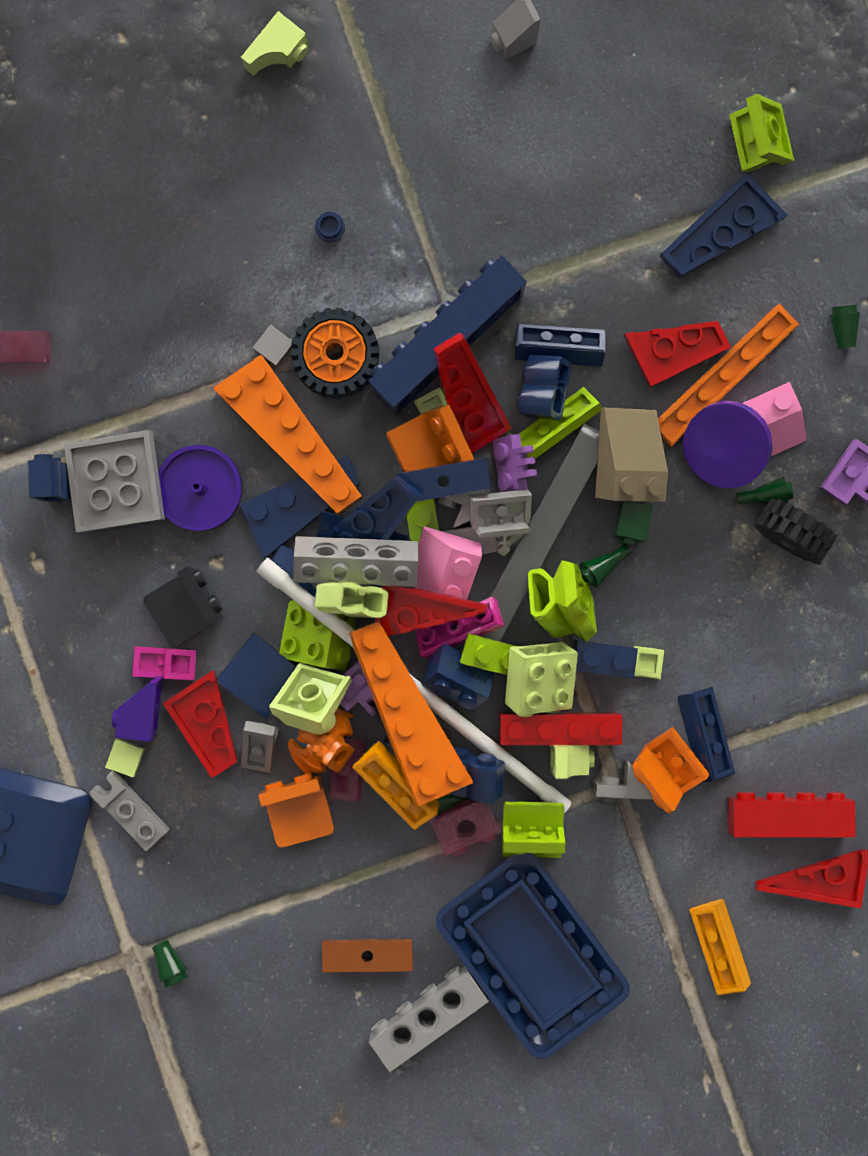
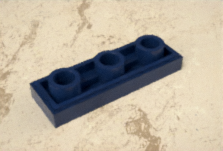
(463, 477)

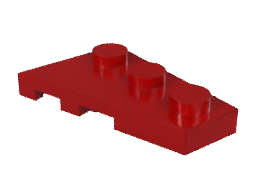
(674, 350)
(204, 723)

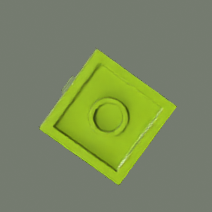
(761, 134)

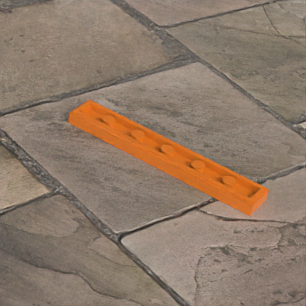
(726, 372)

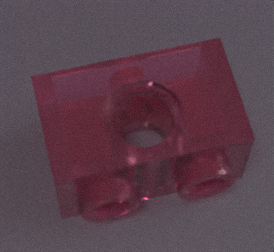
(447, 824)

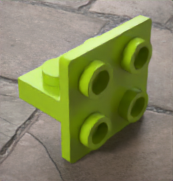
(533, 829)

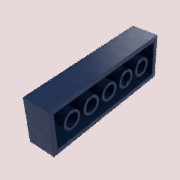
(470, 314)

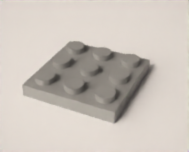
(114, 481)

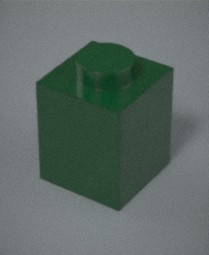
(632, 522)

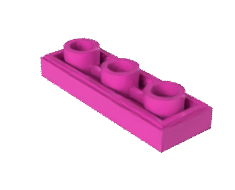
(433, 637)

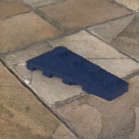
(727, 223)
(287, 510)
(379, 514)

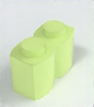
(351, 599)

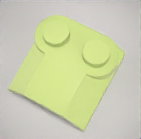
(310, 699)

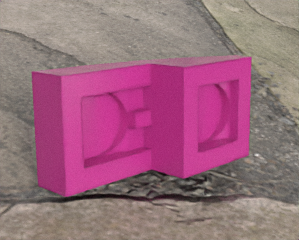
(164, 663)

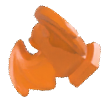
(324, 748)

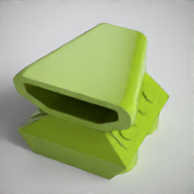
(562, 603)

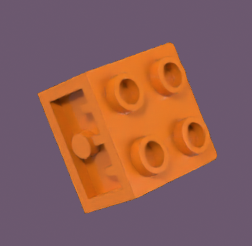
(429, 440)

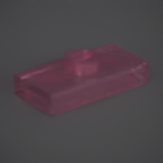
(24, 346)

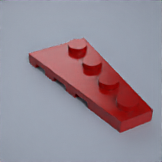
(469, 394)

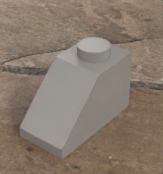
(515, 28)

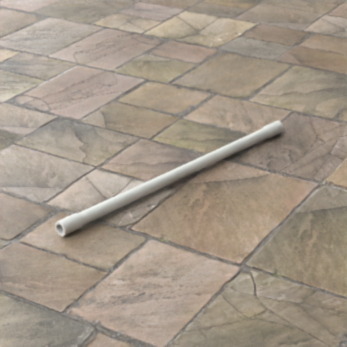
(546, 792)

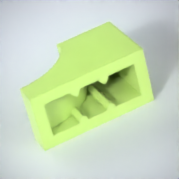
(277, 44)
(570, 760)

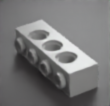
(356, 561)
(396, 1050)

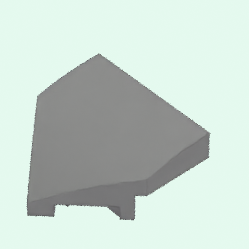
(501, 517)

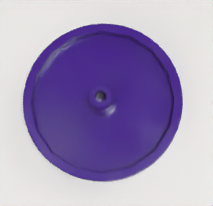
(727, 444)
(200, 487)

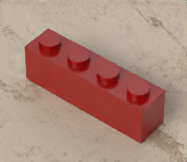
(561, 728)
(791, 816)

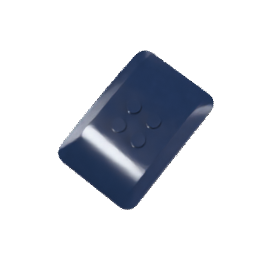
(39, 836)
(532, 954)

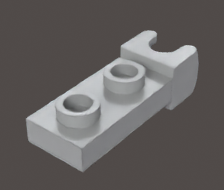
(130, 811)

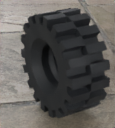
(795, 531)

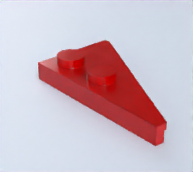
(419, 609)
(830, 881)

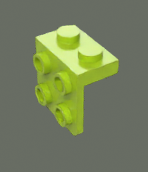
(311, 641)

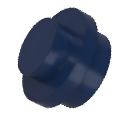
(329, 227)

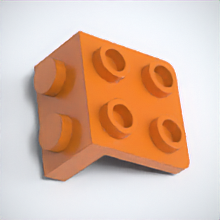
(668, 769)
(297, 810)

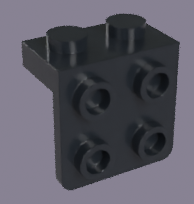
(183, 607)

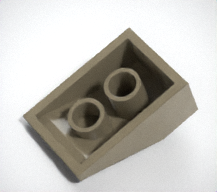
(630, 456)

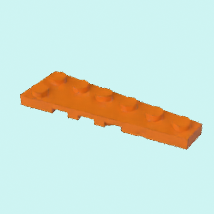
(274, 415)
(416, 736)

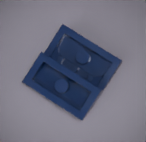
(256, 674)

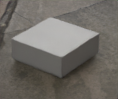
(273, 345)

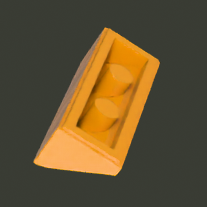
(385, 776)
(720, 947)

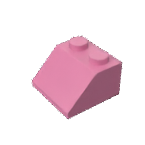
(783, 416)
(447, 563)

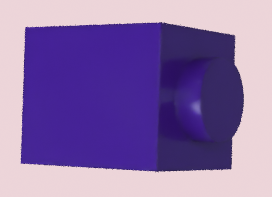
(139, 714)

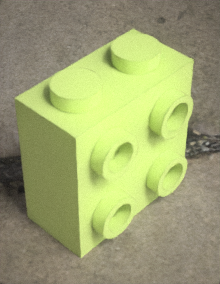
(540, 678)

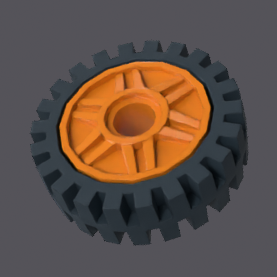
(331, 330)

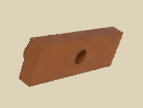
(347, 955)

